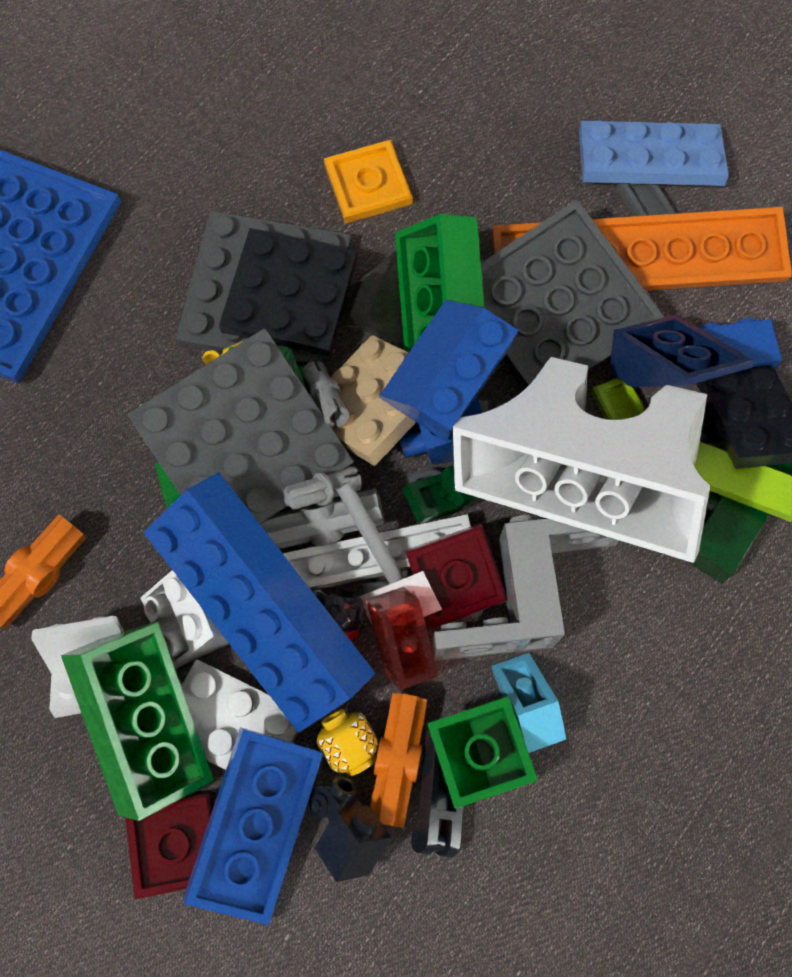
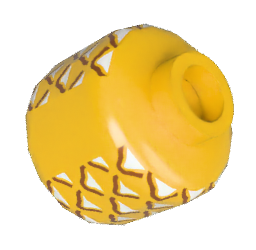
(348, 742)

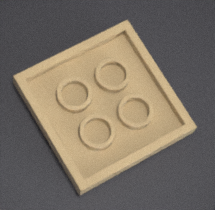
(372, 422)

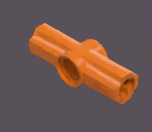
(36, 568)
(398, 759)

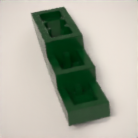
(437, 496)

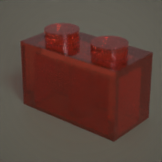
(402, 637)

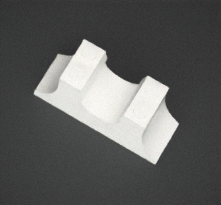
(591, 472)

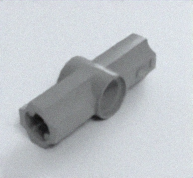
(320, 522)

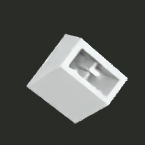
(182, 621)

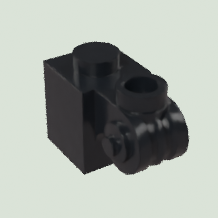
(354, 832)

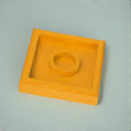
(368, 181)

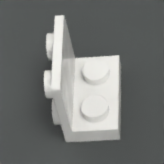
(63, 638)

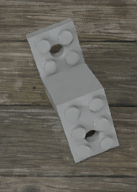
(530, 589)

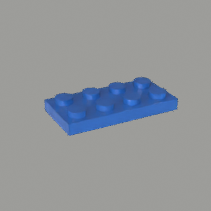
(253, 827)

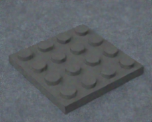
(215, 272)
(563, 293)
(242, 420)

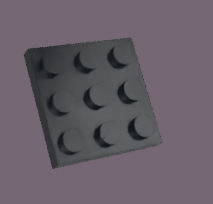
(290, 290)

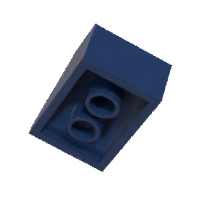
(671, 354)

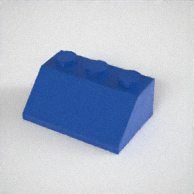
(449, 366)

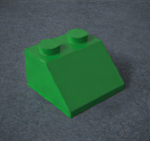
(482, 752)

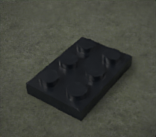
(751, 416)

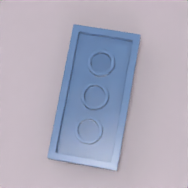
(652, 153)

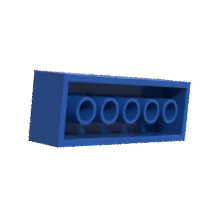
(259, 602)

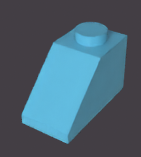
(531, 700)

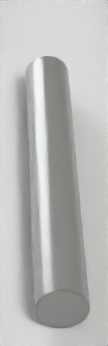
(369, 532)

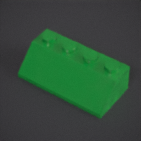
(437, 264)
(137, 720)

